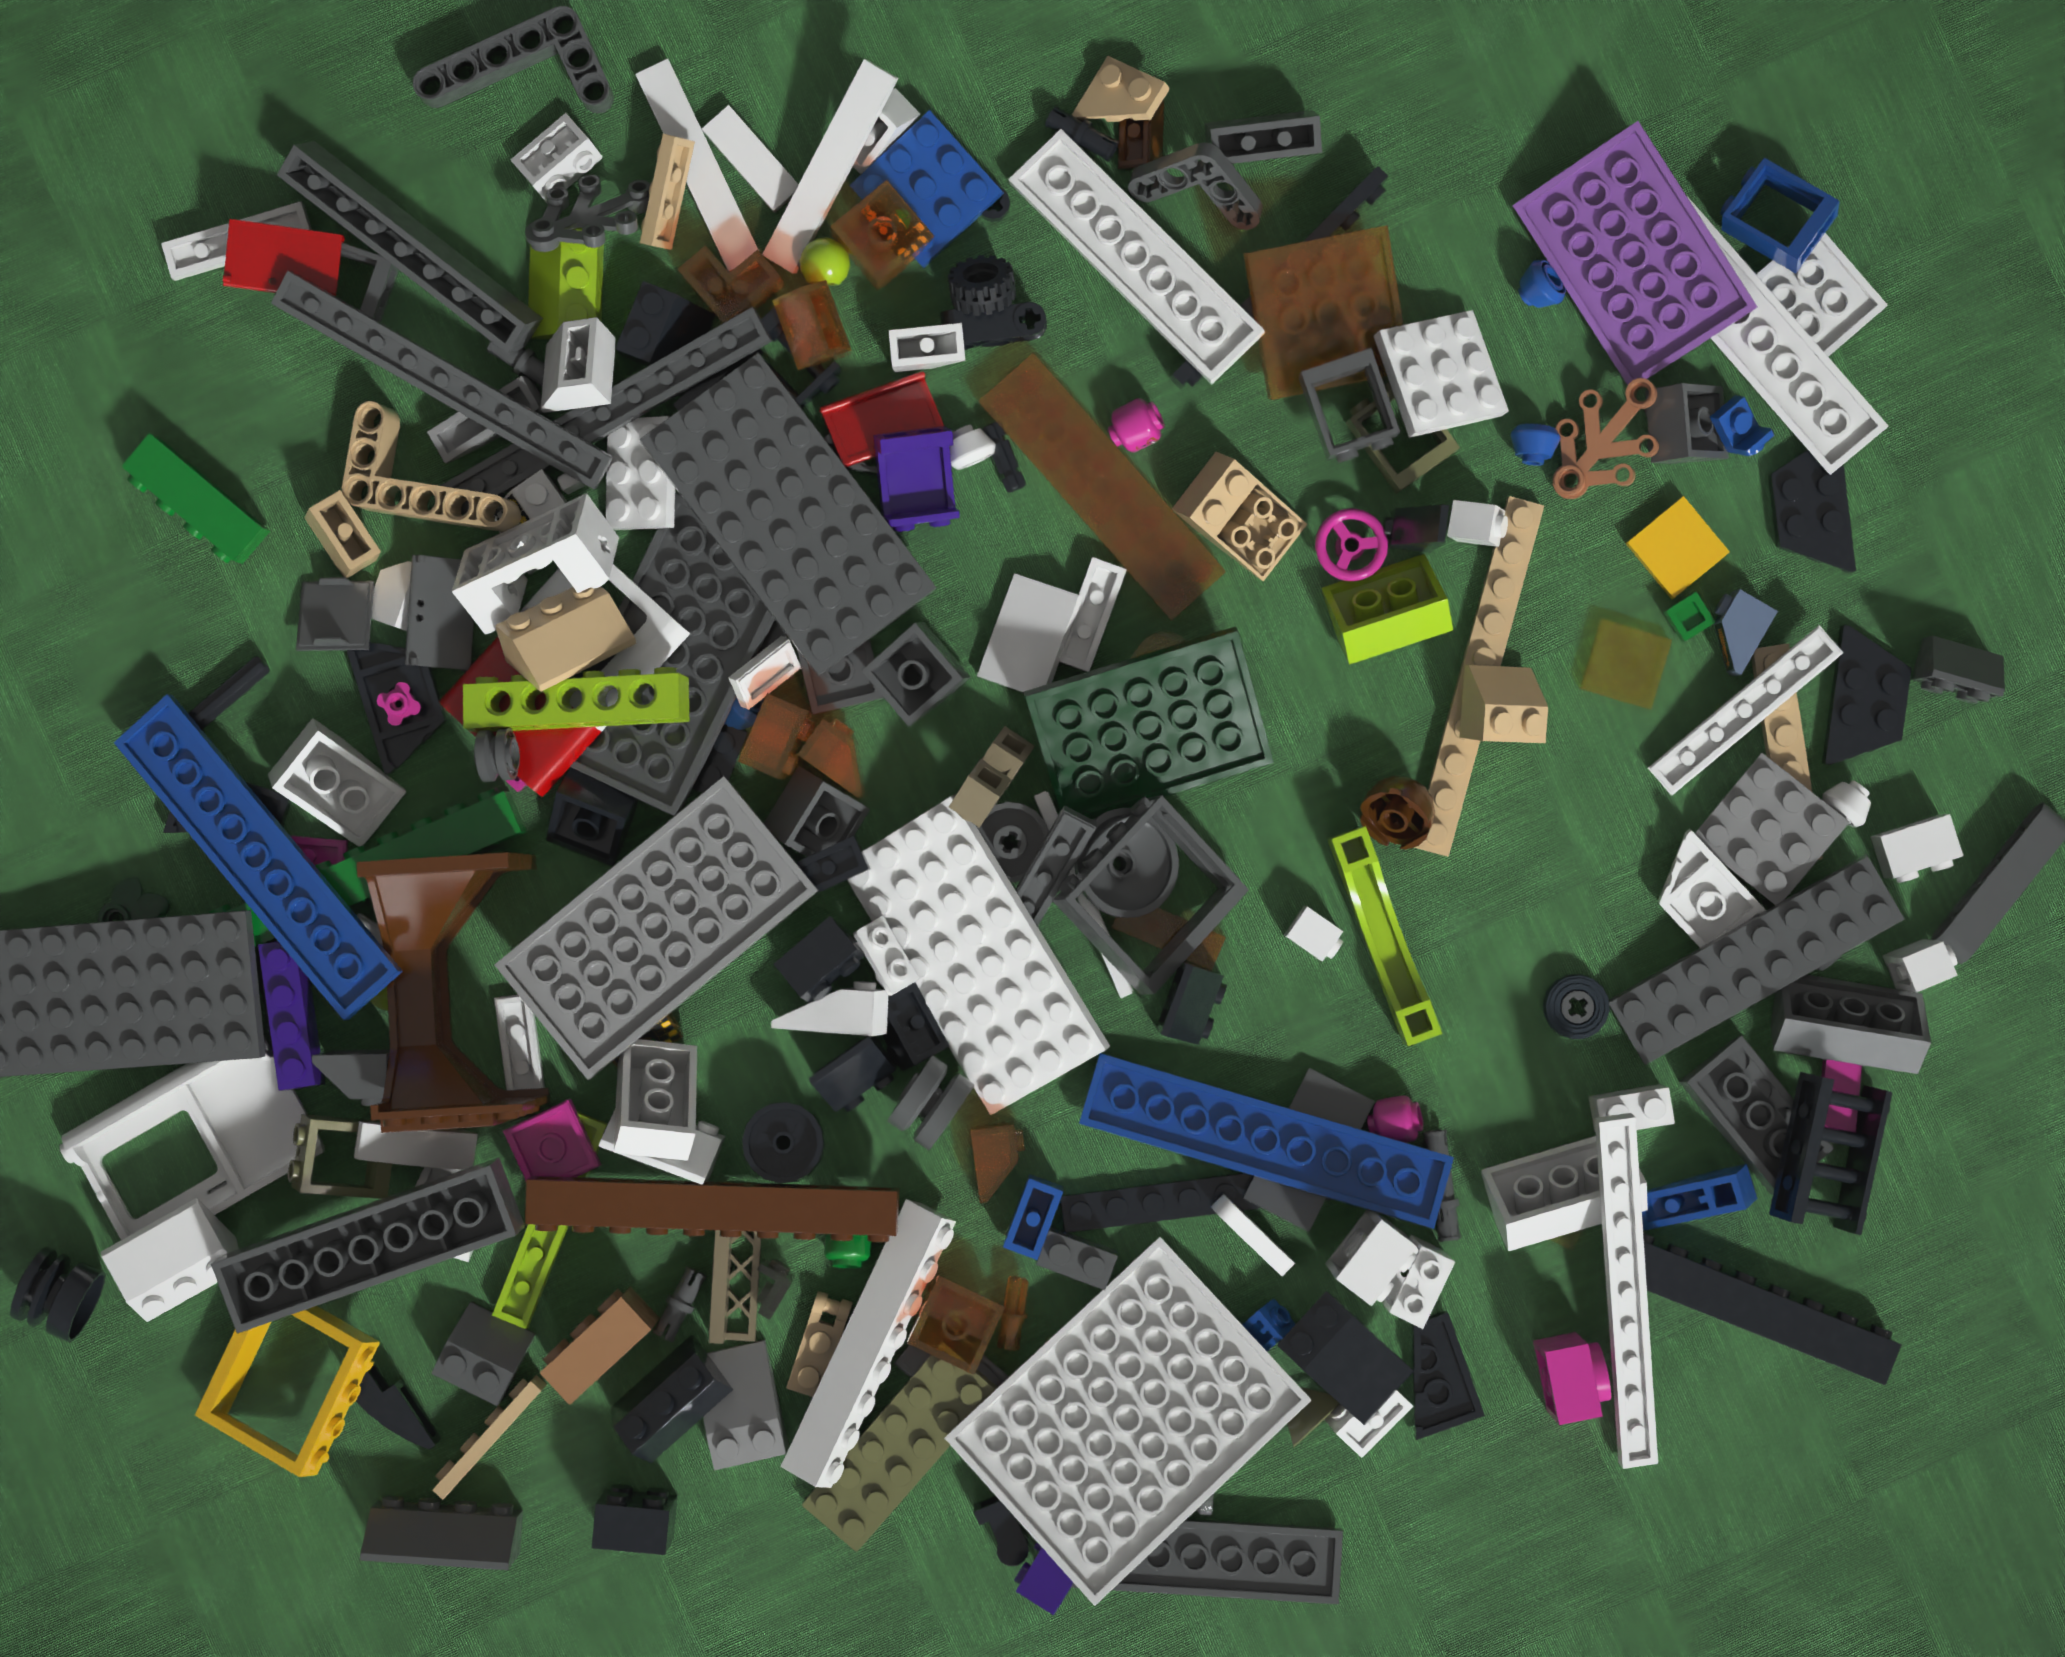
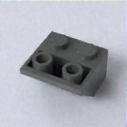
(1959, 669)

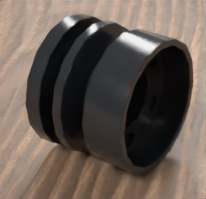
(53, 1292)

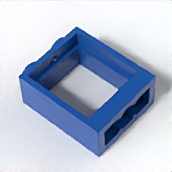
(1823, 205)

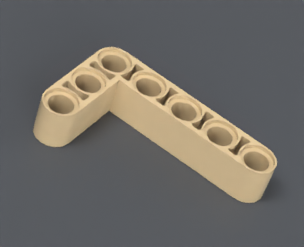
(414, 494)

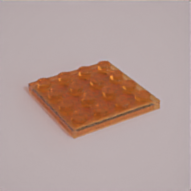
(1322, 304)

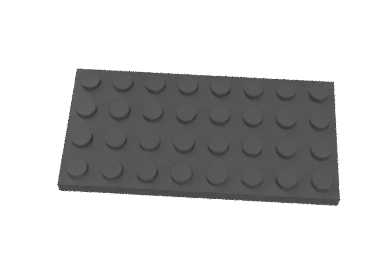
(788, 514)
(726, 627)
(129, 994)

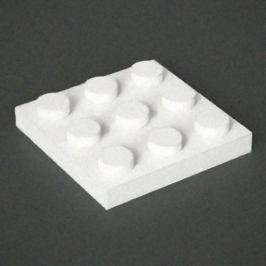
(1825, 295)
(1440, 373)

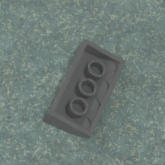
(1745, 1107)

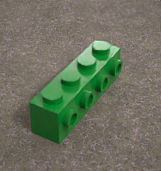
(195, 499)

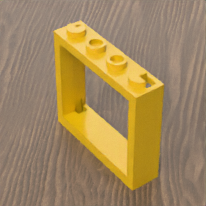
(330, 1418)

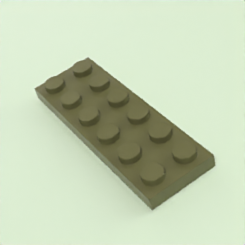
(897, 1449)

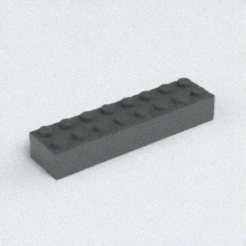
(368, 1245)

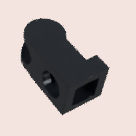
(1009, 1532)

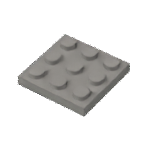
(1770, 829)

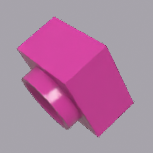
(1572, 1377)

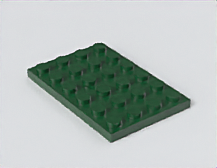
(1150, 725)

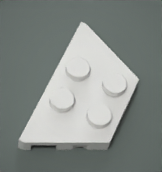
(1705, 894)

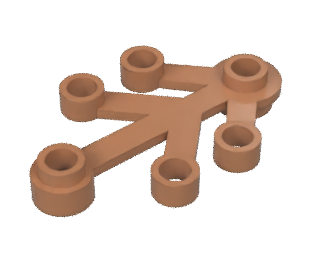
(1601, 444)

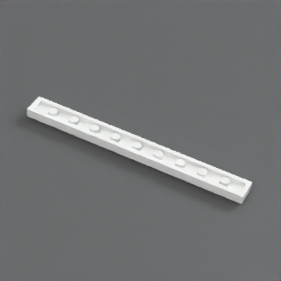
(1626, 1289)

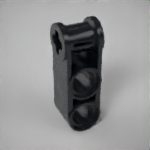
(1000, 327)

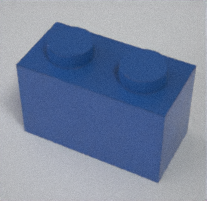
(1033, 1217)

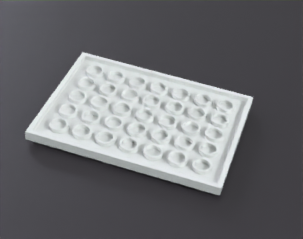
(1127, 1420)

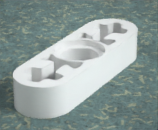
(1252, 1235)

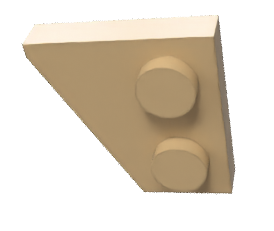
(1121, 94)

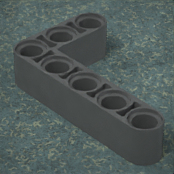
(518, 59)

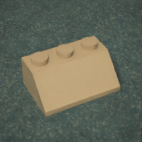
(564, 636)

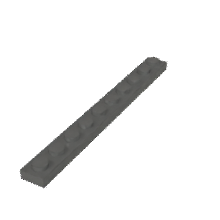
(441, 379)
(628, 401)

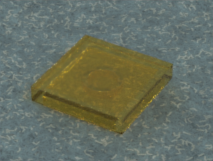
(1625, 664)

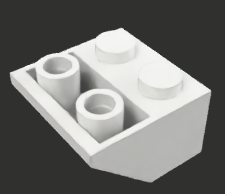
(578, 366)

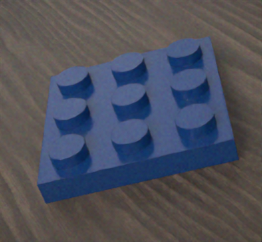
(935, 180)

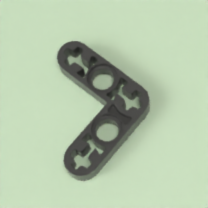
(1200, 173)

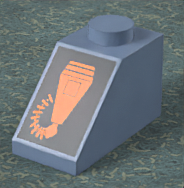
(1741, 628)

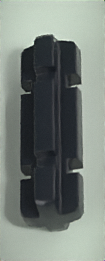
(1005, 459)

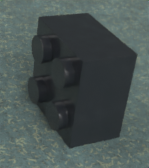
(634, 1520)

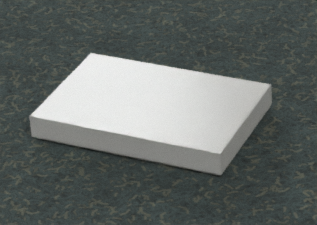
(1029, 634)

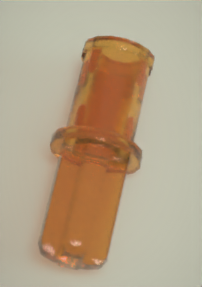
(1013, 1313)

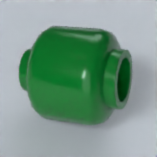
(848, 1253)

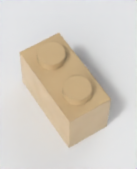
(342, 534)

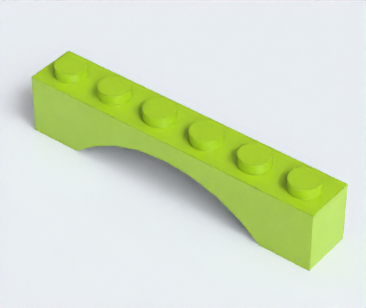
(1383, 936)

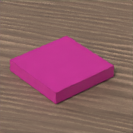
(552, 1144)

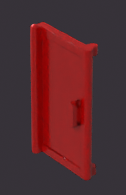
(268, 251)
(881, 410)

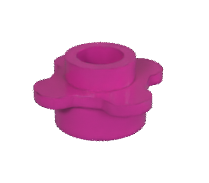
(388, 702)

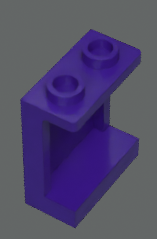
(915, 477)

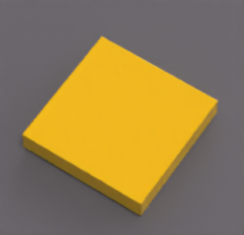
(1677, 547)

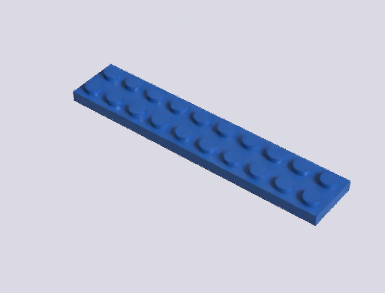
(258, 857)
(1267, 1141)

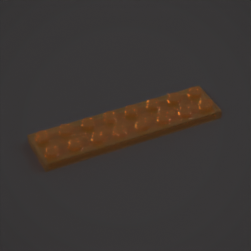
(1102, 486)

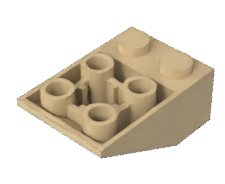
(1239, 515)

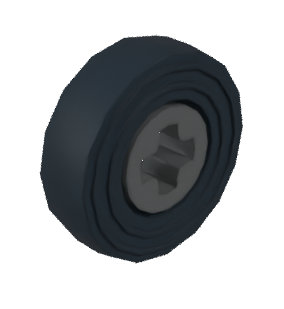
(1557, 1005)

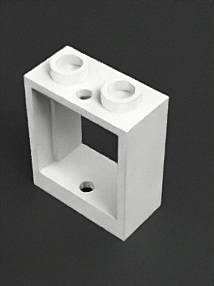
(1417, 1293)

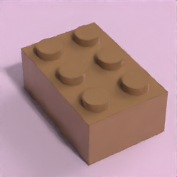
(598, 1343)

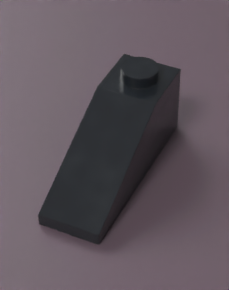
(1417, 527)

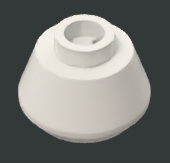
(970, 447)
(1849, 801)

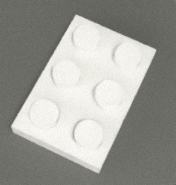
(635, 485)

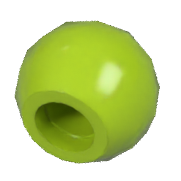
(823, 261)

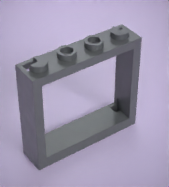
(1191, 935)

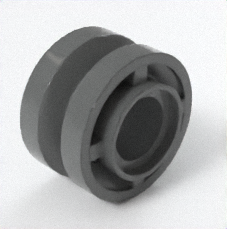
(496, 755)

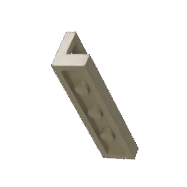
(721, 1289)

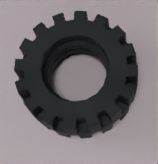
(982, 285)

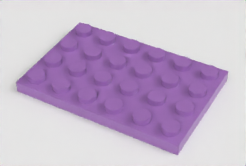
(1635, 255)

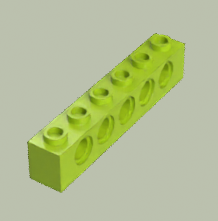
(669, 703)

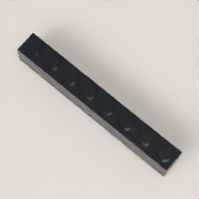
(1769, 1312)

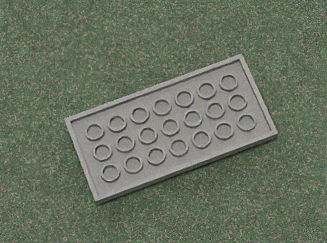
(656, 928)

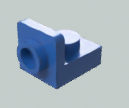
(1739, 428)
(1269, 1324)

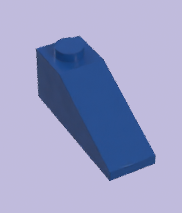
(1699, 1197)

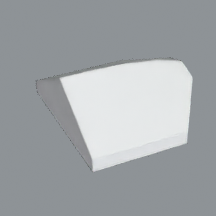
(392, 595)

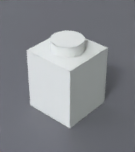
(1477, 523)
(1315, 934)

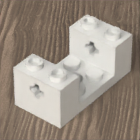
(573, 535)

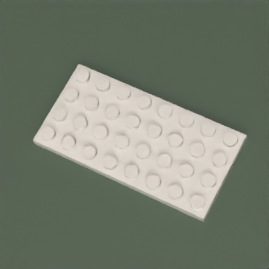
(977, 957)

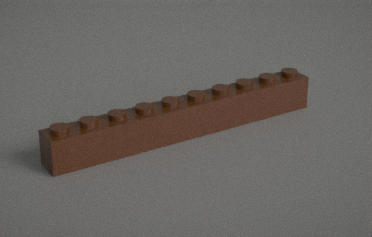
(712, 1206)

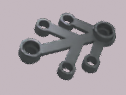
(548, 231)

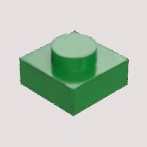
(1689, 616)

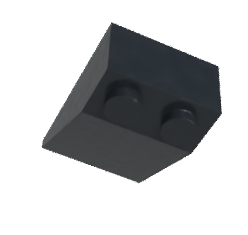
(1190, 1003)
(1345, 1357)

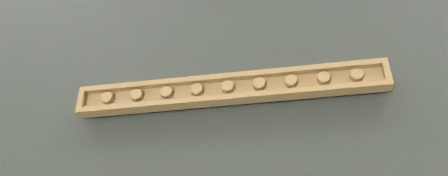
(1484, 647)

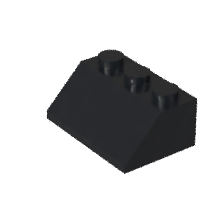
(669, 1400)

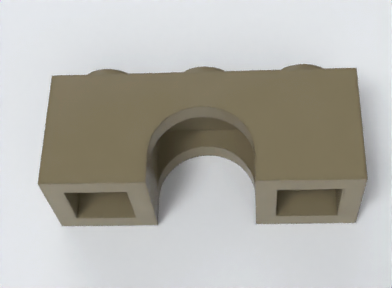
(991, 777)

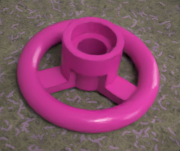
(1340, 569)

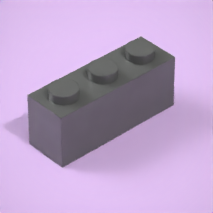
(1266, 136)

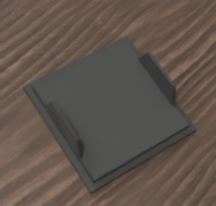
(335, 615)

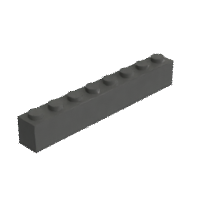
(409, 246)

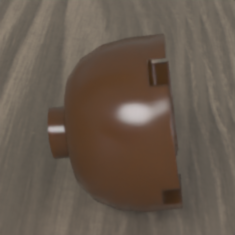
(1398, 812)

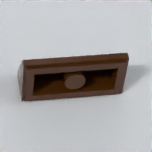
(1140, 140)

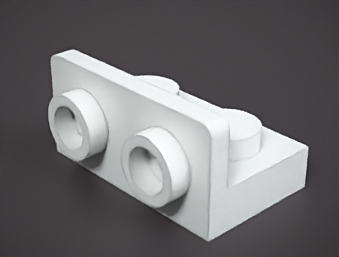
(557, 157)
(885, 956)
(1364, 1437)

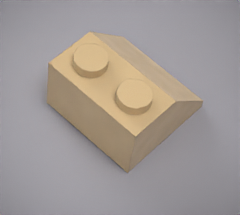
(1502, 705)

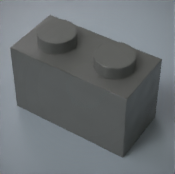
(1077, 1258)

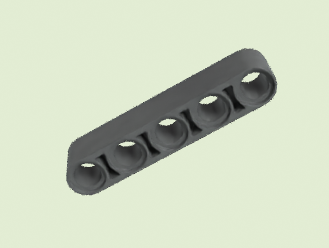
(2002, 882)

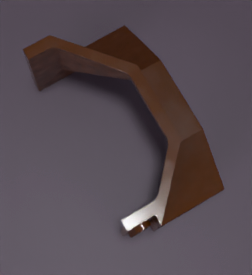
(418, 915)

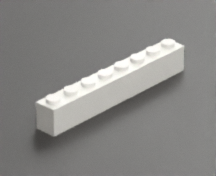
(868, 1345)

